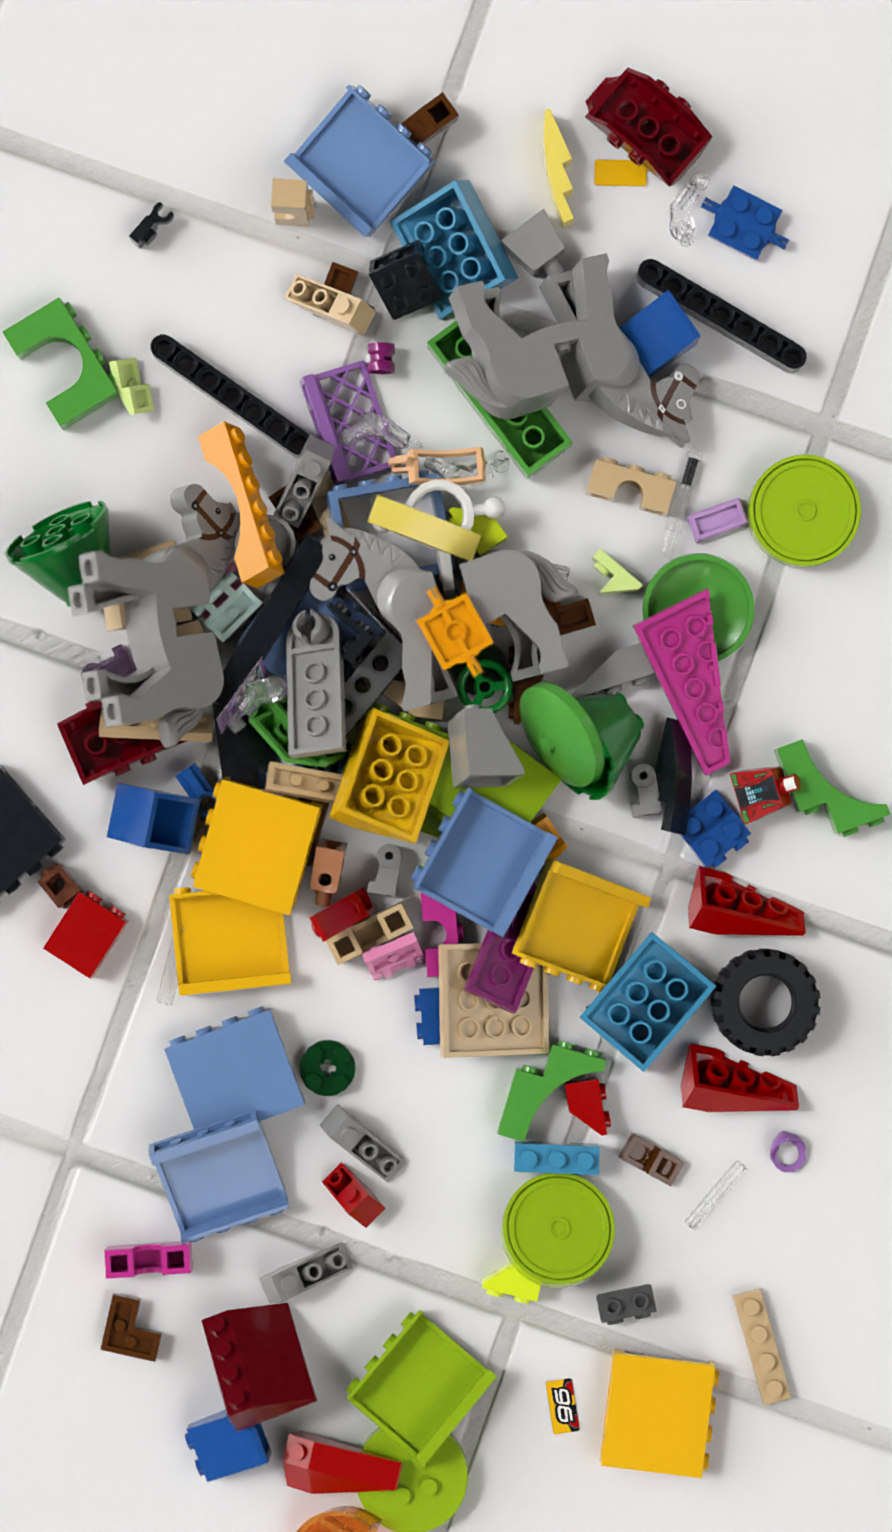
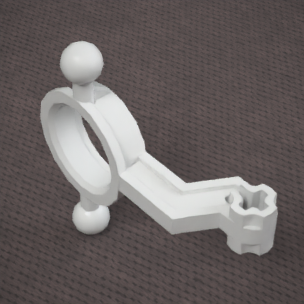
(492, 508)

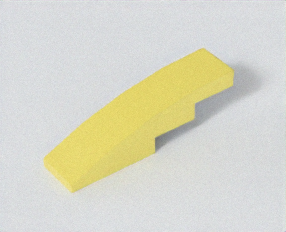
(556, 159)
(424, 528)

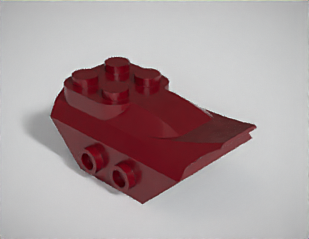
(648, 124)
(101, 756)

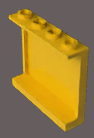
(256, 846)
(577, 925)
(226, 943)
(658, 1414)

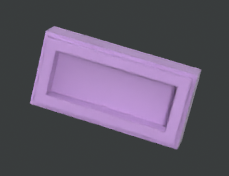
(717, 520)

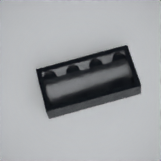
(243, 754)

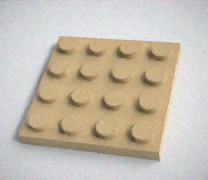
(479, 1028)

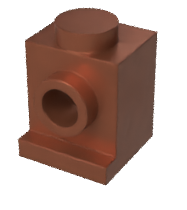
(59, 896)

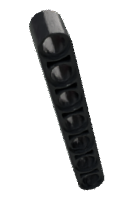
(735, 316)
(224, 385)
(272, 617)

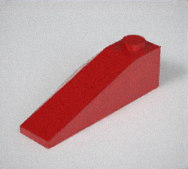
(729, 908)
(723, 1085)
(329, 1466)

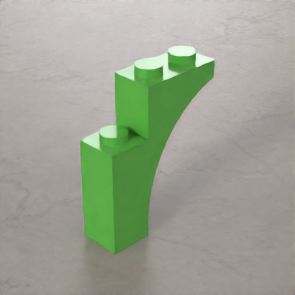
(843, 811)
(531, 1089)

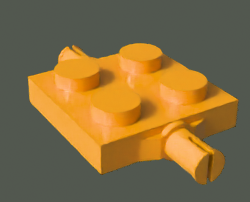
(454, 631)

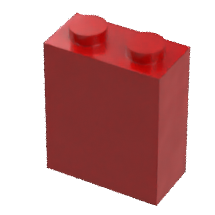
(86, 933)

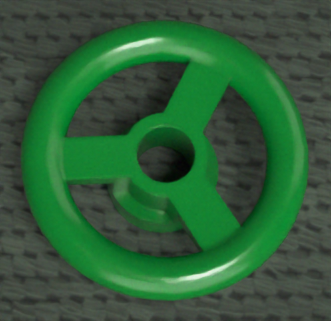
(505, 685)

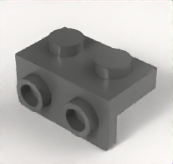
(626, 1303)

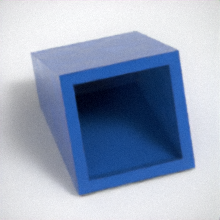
(661, 333)
(153, 818)
(223, 1449)

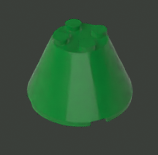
(54, 547)
(619, 734)

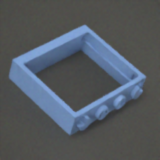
(370, 487)

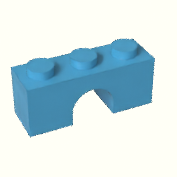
(556, 1158)

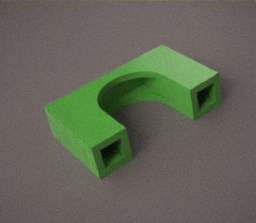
(56, 324)

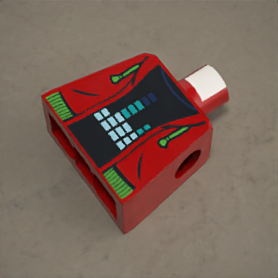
(763, 791)

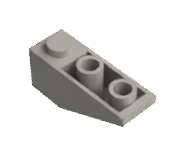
(304, 480)
(622, 667)
(362, 1143)
(305, 1273)

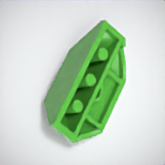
(272, 725)

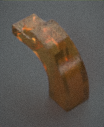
(342, 1520)

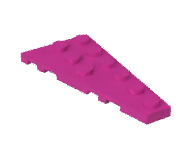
(686, 664)

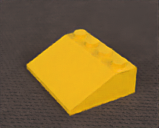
(389, 777)

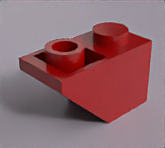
(585, 1103)
(353, 1195)

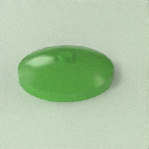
(729, 595)
(561, 734)

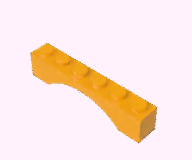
(256, 552)

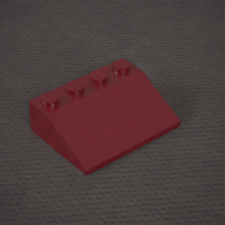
(258, 1363)

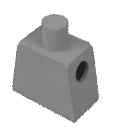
(536, 245)

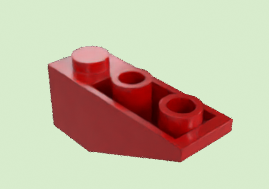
(342, 914)

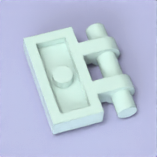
(233, 611)

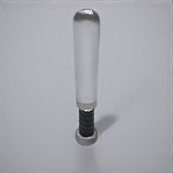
(677, 514)

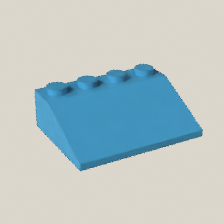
(456, 241)
(647, 1001)

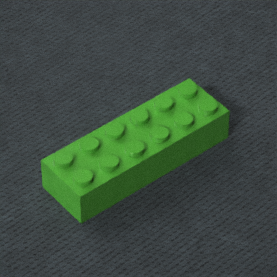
(529, 439)

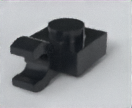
(146, 230)

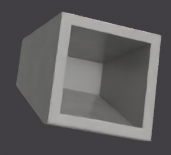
(481, 750)

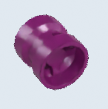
(381, 358)

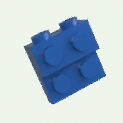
(714, 830)
(428, 1004)

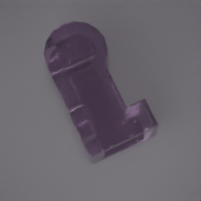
(119, 664)

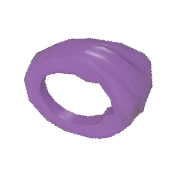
(782, 1137)

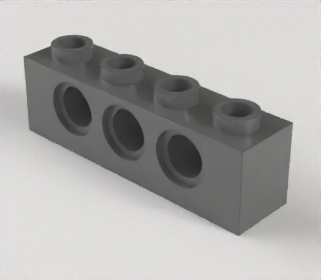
(380, 680)

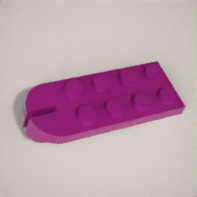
(496, 971)

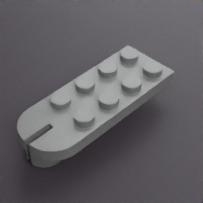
(315, 686)

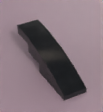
(676, 786)

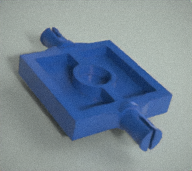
(745, 223)

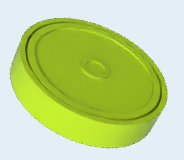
(804, 511)
(557, 1230)
(425, 1493)

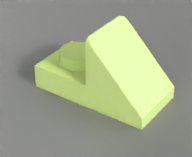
(621, 580)

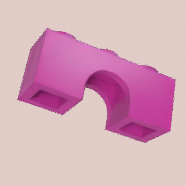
(438, 912)
(137, 1259)

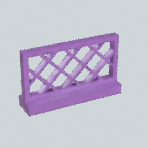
(325, 422)

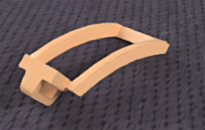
(412, 467)

